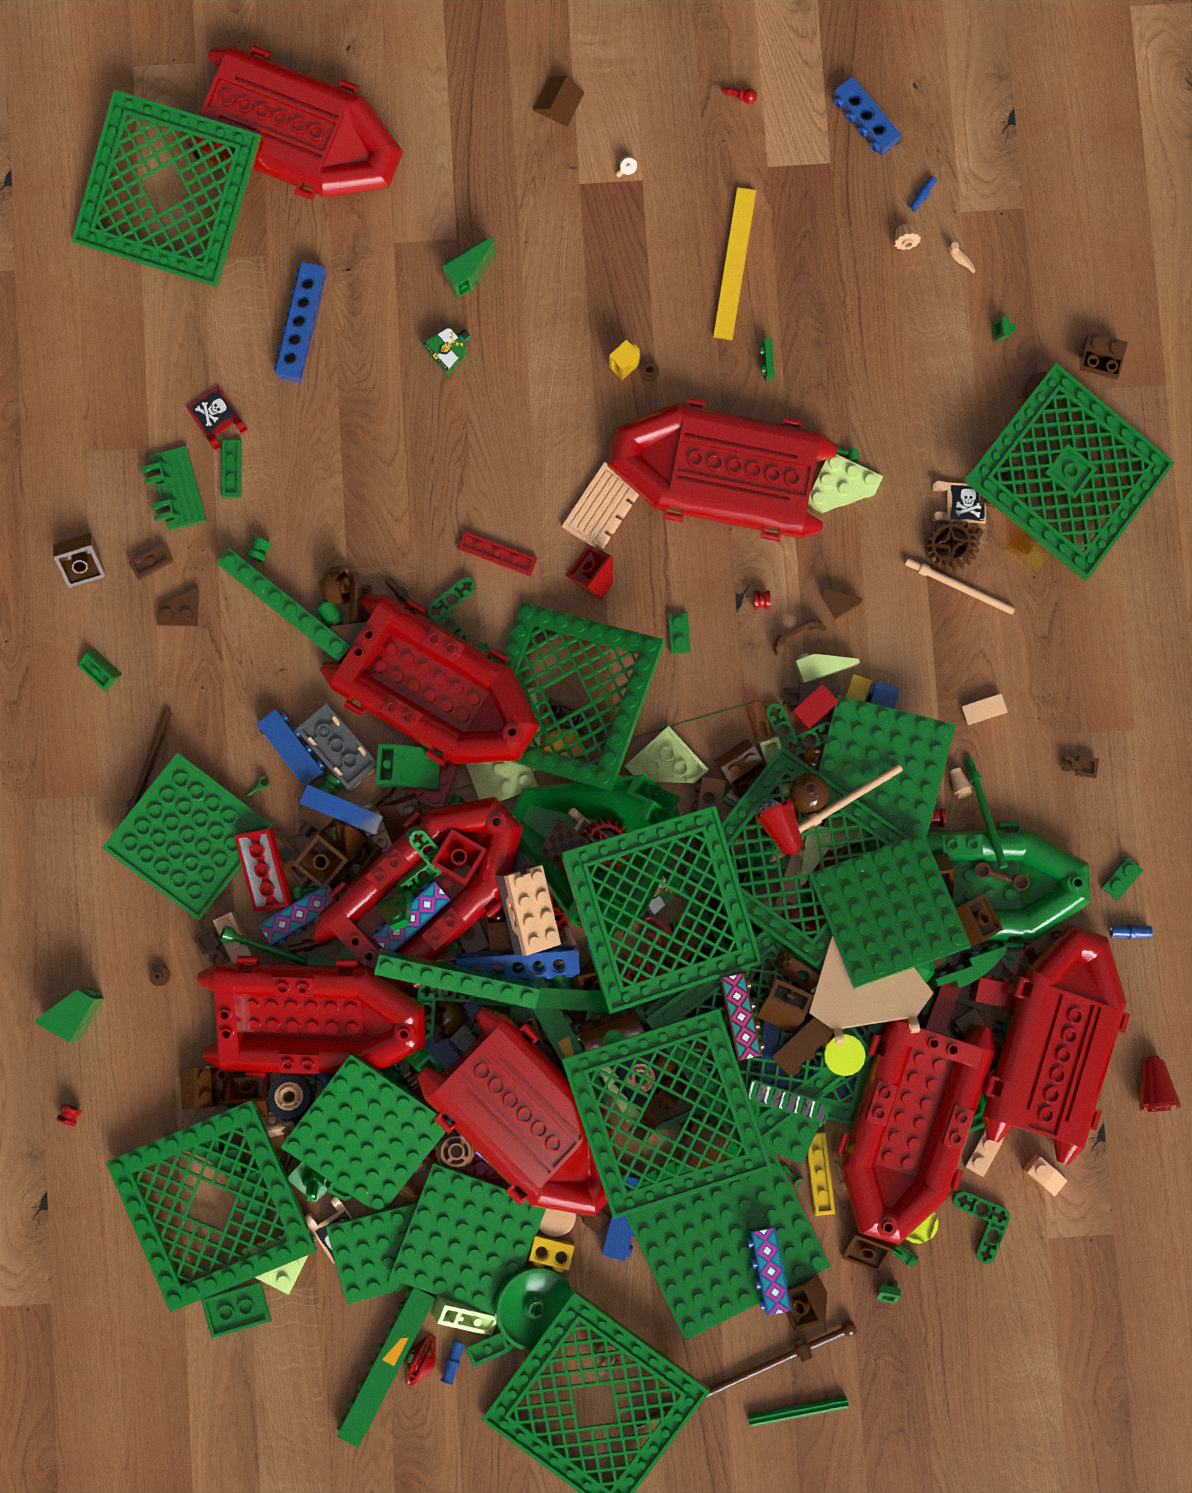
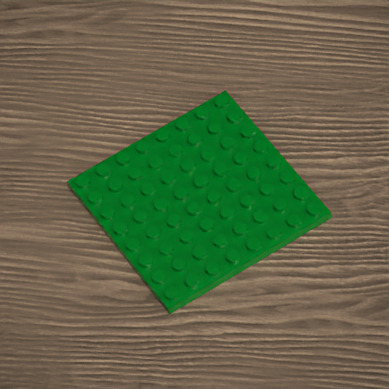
(702, 1247)

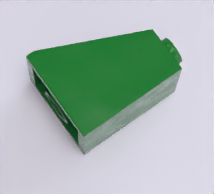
(72, 1014)

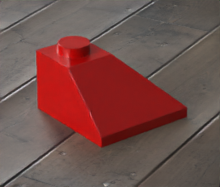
(593, 571)
(458, 857)

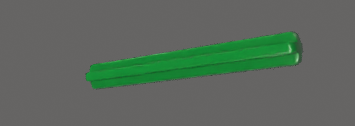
(798, 1411)

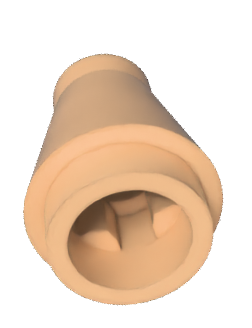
(960, 783)

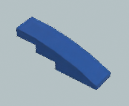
(341, 810)

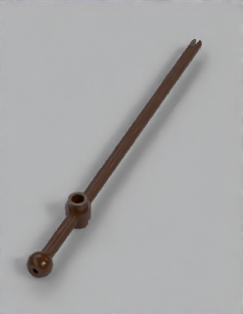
(801, 1350)

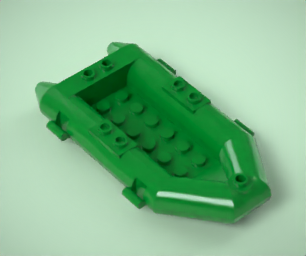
(1056, 878)

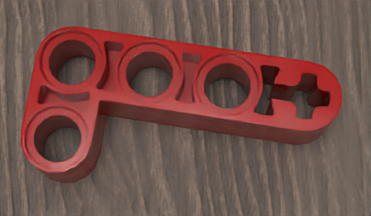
(650, 966)

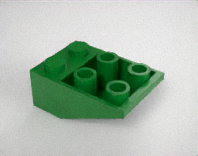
(466, 270)
(406, 768)

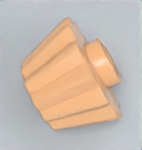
(906, 237)

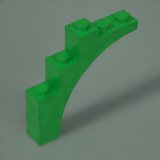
(240, 1171)

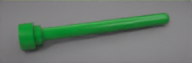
(676, 882)
(229, 935)

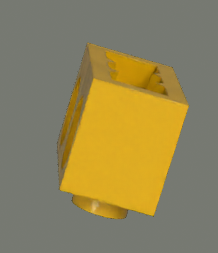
(624, 359)
(553, 1247)

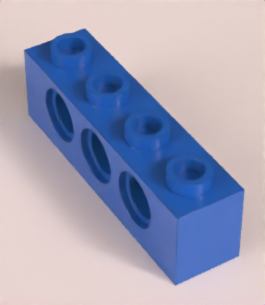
(852, 91)

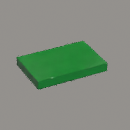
(236, 1309)

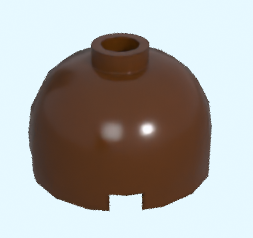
(336, 584)
(809, 793)
(449, 1017)

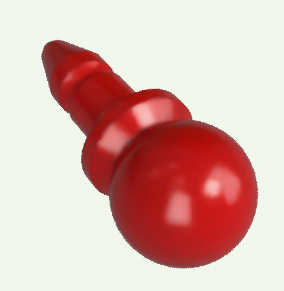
(748, 96)

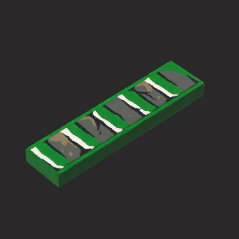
(788, 1101)

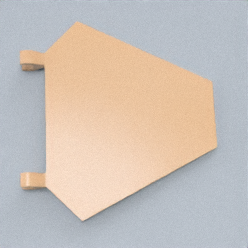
(881, 1001)

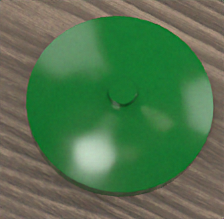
(530, 1304)

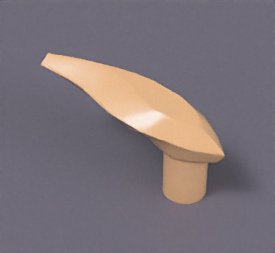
(961, 257)

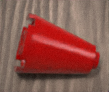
(782, 826)
(1157, 1087)

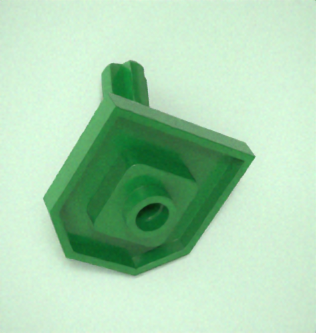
(308, 1181)

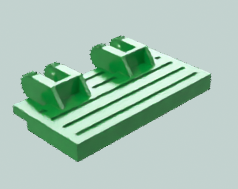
(178, 490)

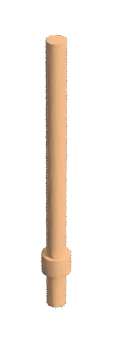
(925, 569)
(815, 818)

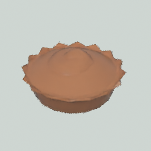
(454, 1151)

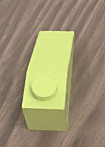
(819, 666)
(462, 1316)

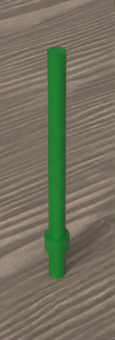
(975, 778)

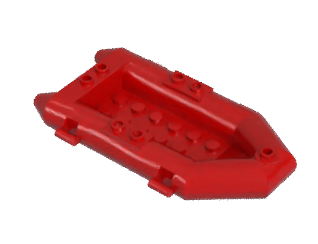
(307, 126)
(723, 467)
(433, 686)
(356, 914)
(308, 1017)
(1058, 1044)
(519, 1117)
(912, 1126)

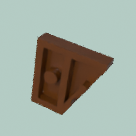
(180, 610)

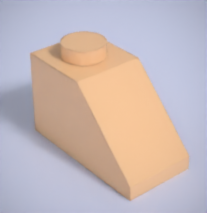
(1045, 1174)

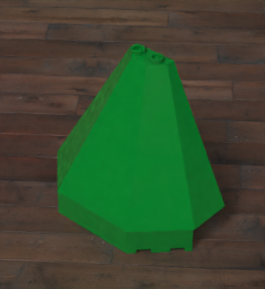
(633, 803)

